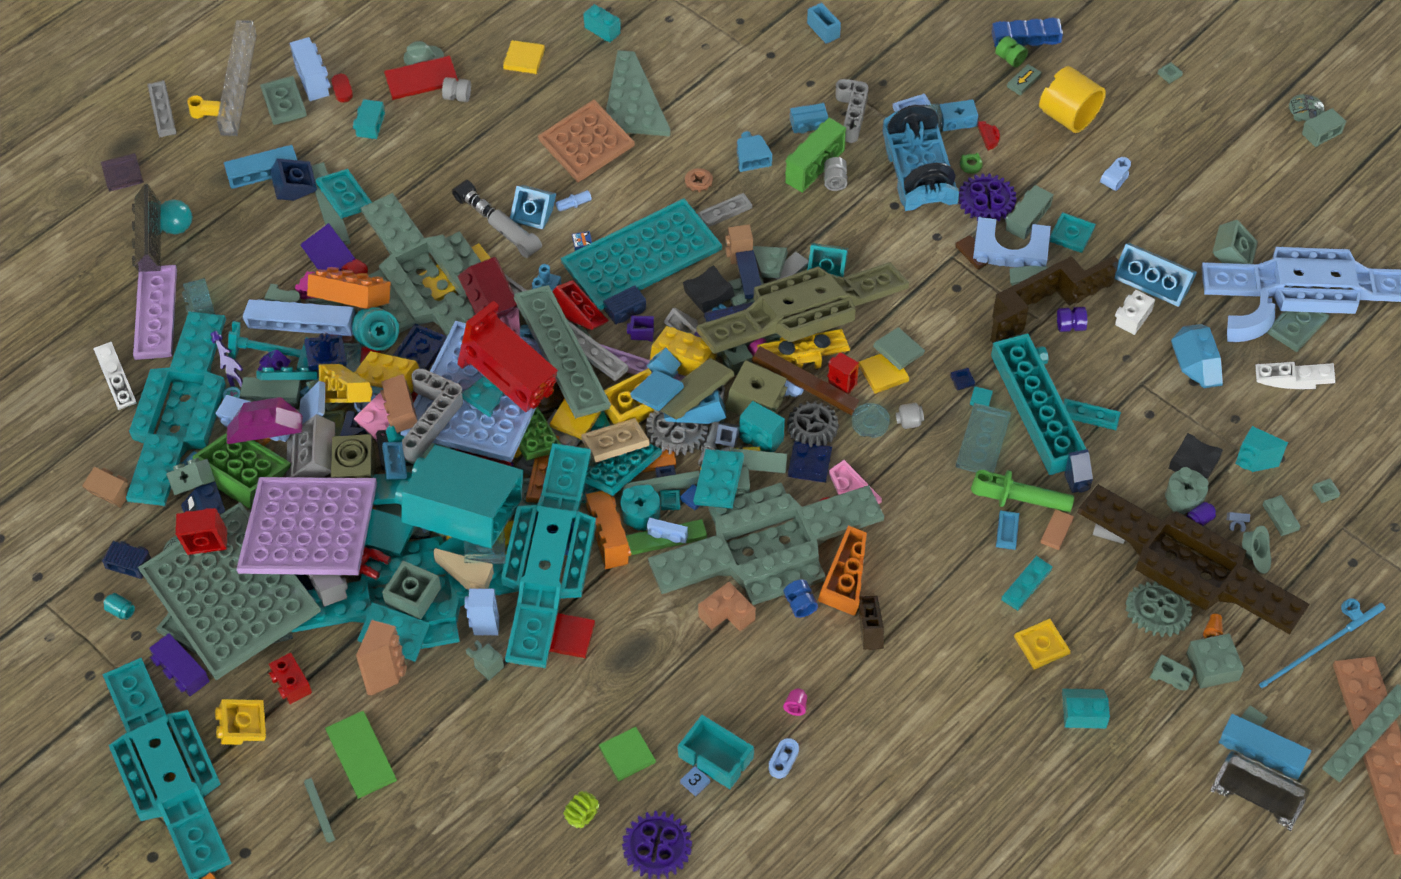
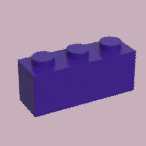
(178, 665)

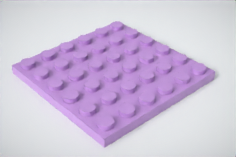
(307, 526)

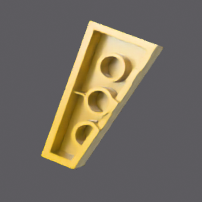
(343, 385)

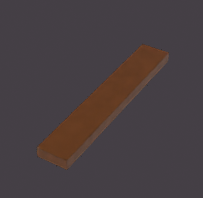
(805, 380)

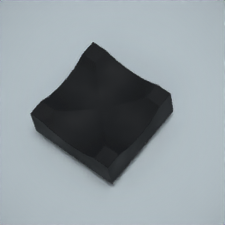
(708, 289)
(1196, 456)

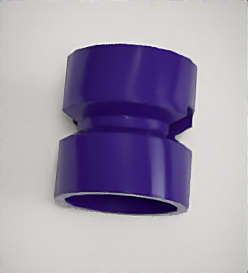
(1071, 319)

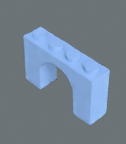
(989, 250)

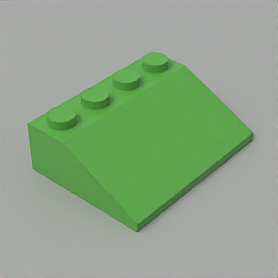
(240, 465)

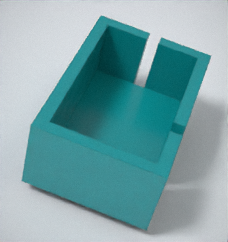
(716, 751)

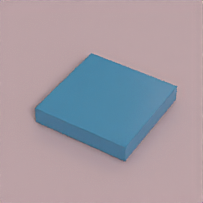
(657, 390)

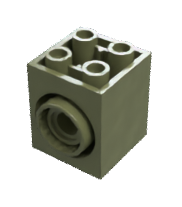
(756, 385)
(353, 457)

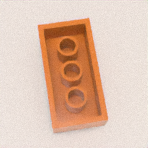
(349, 288)

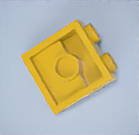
(240, 721)

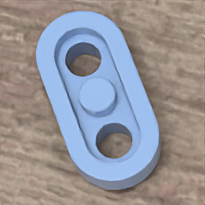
(782, 759)

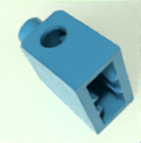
(752, 152)

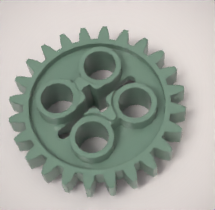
(1158, 609)

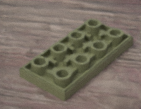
(697, 386)

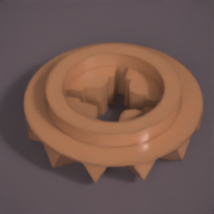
(700, 174)

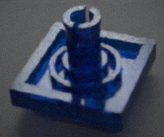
(324, 351)

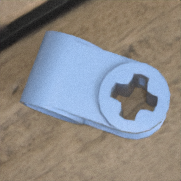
(1116, 173)

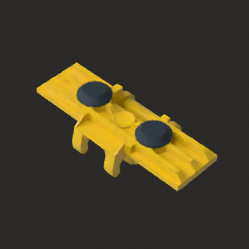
(809, 348)

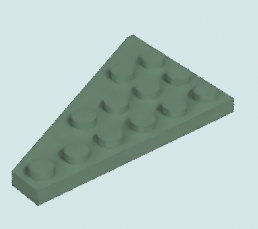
(632, 99)

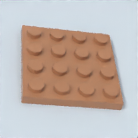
(586, 140)

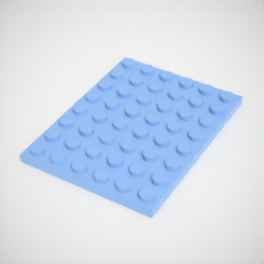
(469, 427)

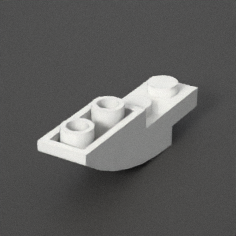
(115, 375)
(1295, 377)

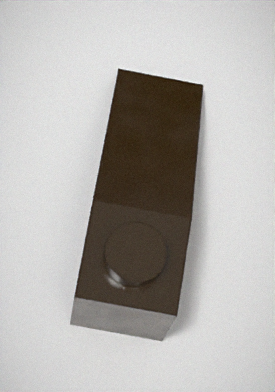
(871, 623)

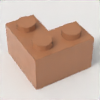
(727, 604)

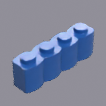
(1029, 32)

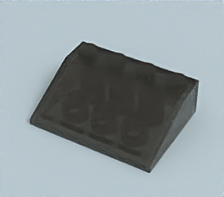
(147, 231)

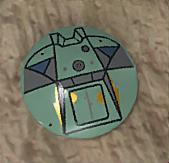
(1305, 107)

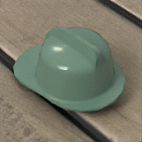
(421, 52)
(1257, 548)

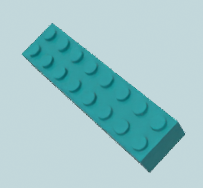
(1037, 401)

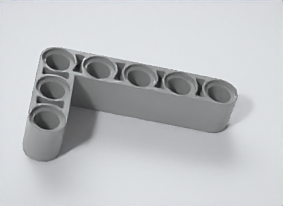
(447, 401)

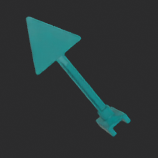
(236, 342)

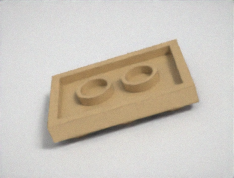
(615, 440)

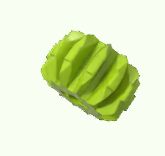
(581, 809)

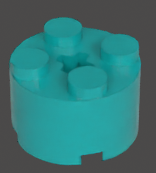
(639, 505)

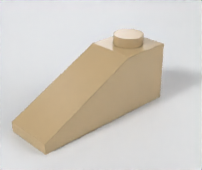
(467, 574)

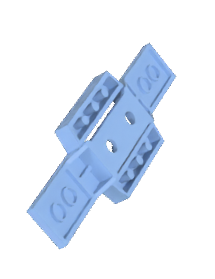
(1317, 268)

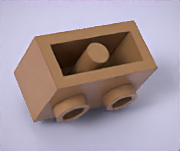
(738, 240)
(106, 486)

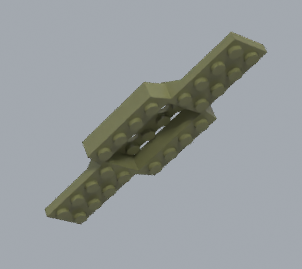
(768, 310)

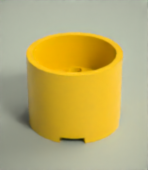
(1072, 99)

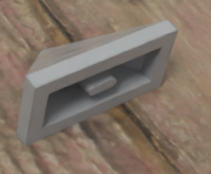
(681, 321)

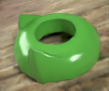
(971, 169)

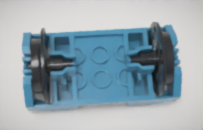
(919, 157)

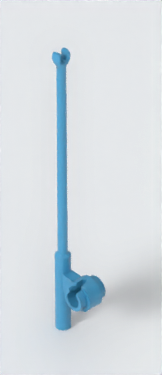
(1357, 618)

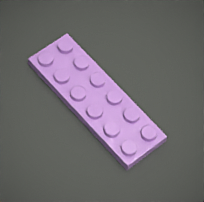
(155, 313)

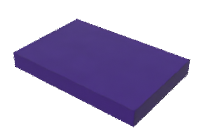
(327, 249)

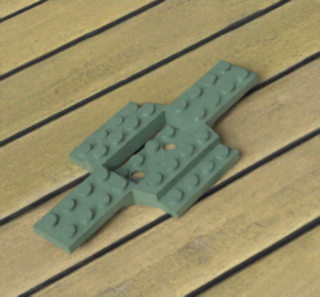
(409, 252)
(772, 563)

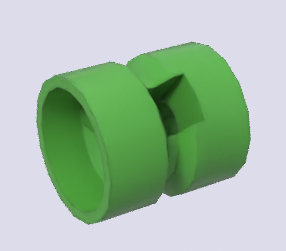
(1011, 51)

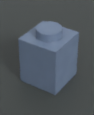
(727, 434)

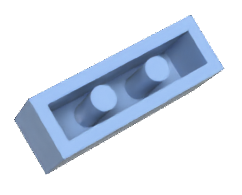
(482, 611)

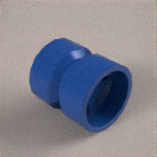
(800, 598)

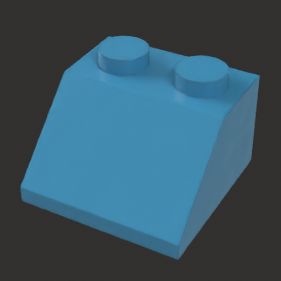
(532, 206)

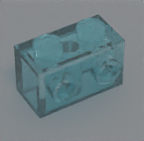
(198, 297)

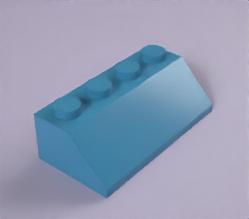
(1154, 274)

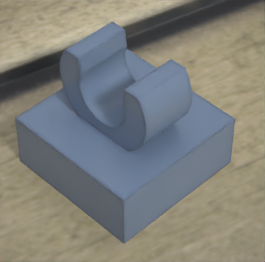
(1238, 518)

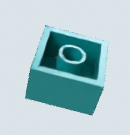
(761, 427)

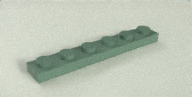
(1365, 736)

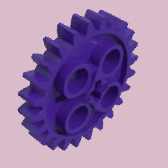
(999, 195)
(676, 848)

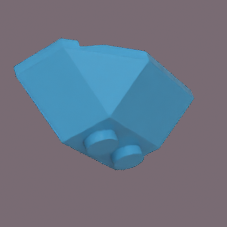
(1198, 355)

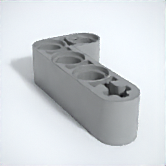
(856, 95)

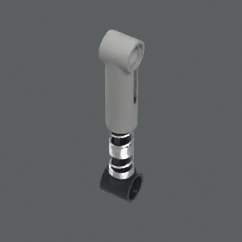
(525, 242)

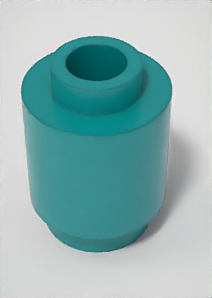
(119, 606)

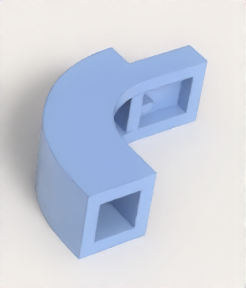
(1252, 325)

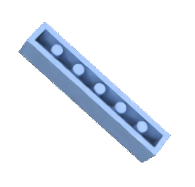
(299, 317)

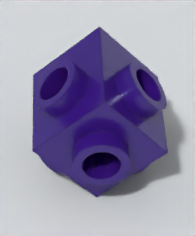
(274, 359)

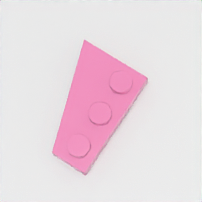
(847, 479)

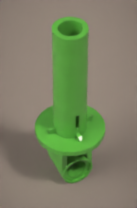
(1002, 487)

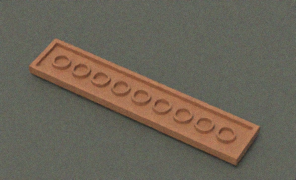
(1362, 693)

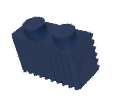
(624, 305)
(125, 558)

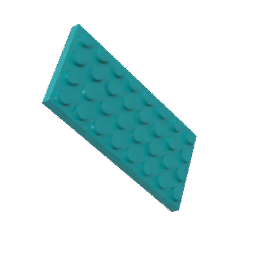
(641, 252)

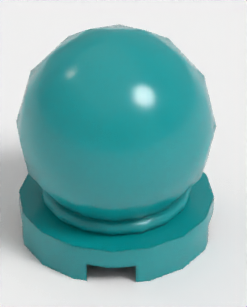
(175, 217)

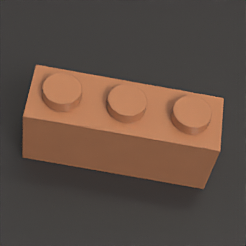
(399, 403)

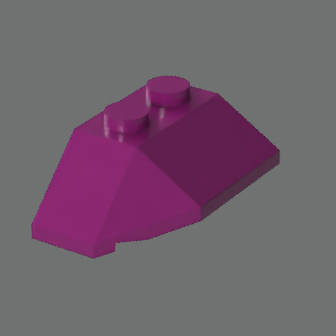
(264, 420)

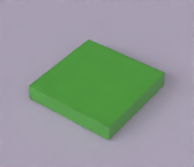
(627, 754)

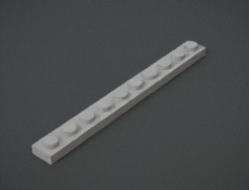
(594, 352)

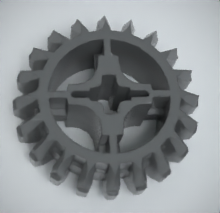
(809, 419)

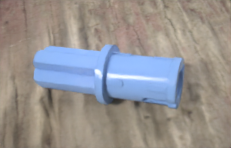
(573, 201)

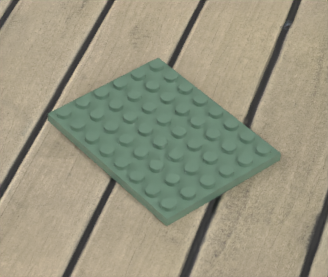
(226, 612)

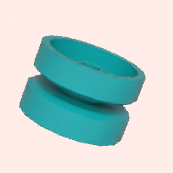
(375, 328)

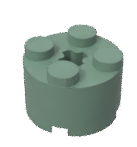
(1186, 490)

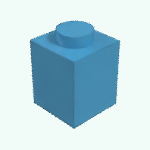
(664, 363)

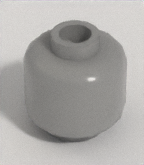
(910, 415)

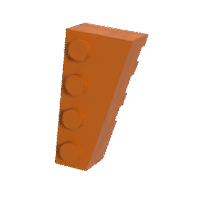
(608, 531)
(843, 581)

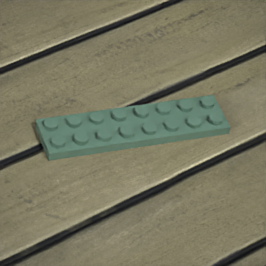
(562, 351)

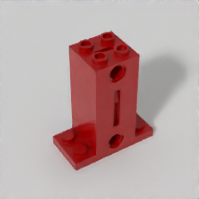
(506, 359)

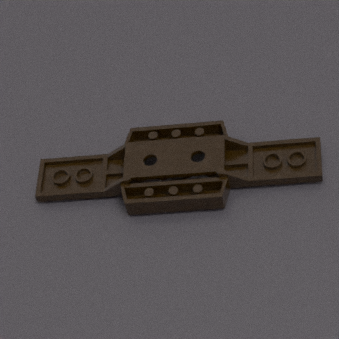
(1183, 574)

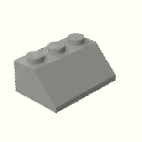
(313, 449)

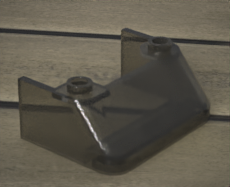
(1262, 787)

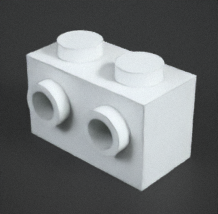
(1134, 312)

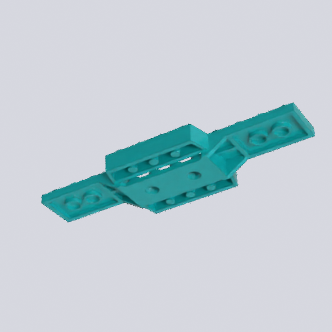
(196, 417)
(540, 588)
(177, 801)

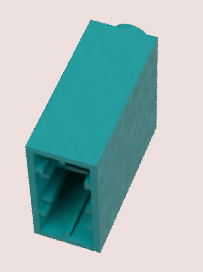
(460, 495)

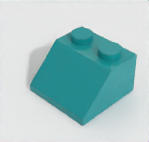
(829, 258)
(1260, 451)
(1085, 708)

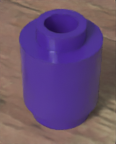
(1202, 513)

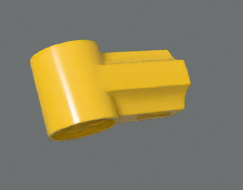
(200, 107)

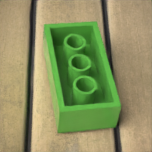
(809, 158)

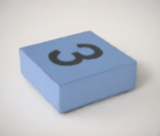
(695, 781)

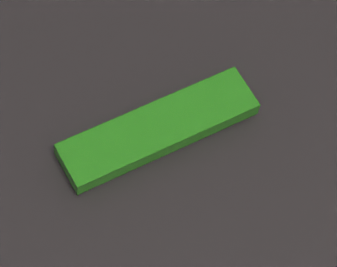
(644, 542)

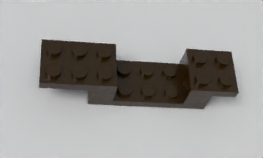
(1064, 277)

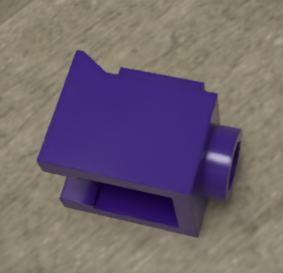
(641, 328)

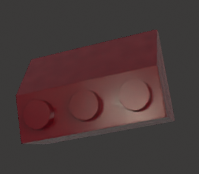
(488, 283)

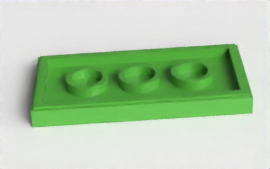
(360, 754)

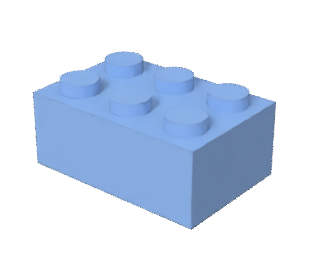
(309, 68)

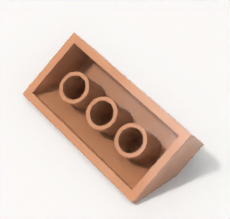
(381, 658)

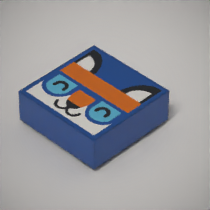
(581, 239)

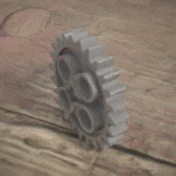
(675, 435)

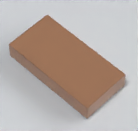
(1057, 529)

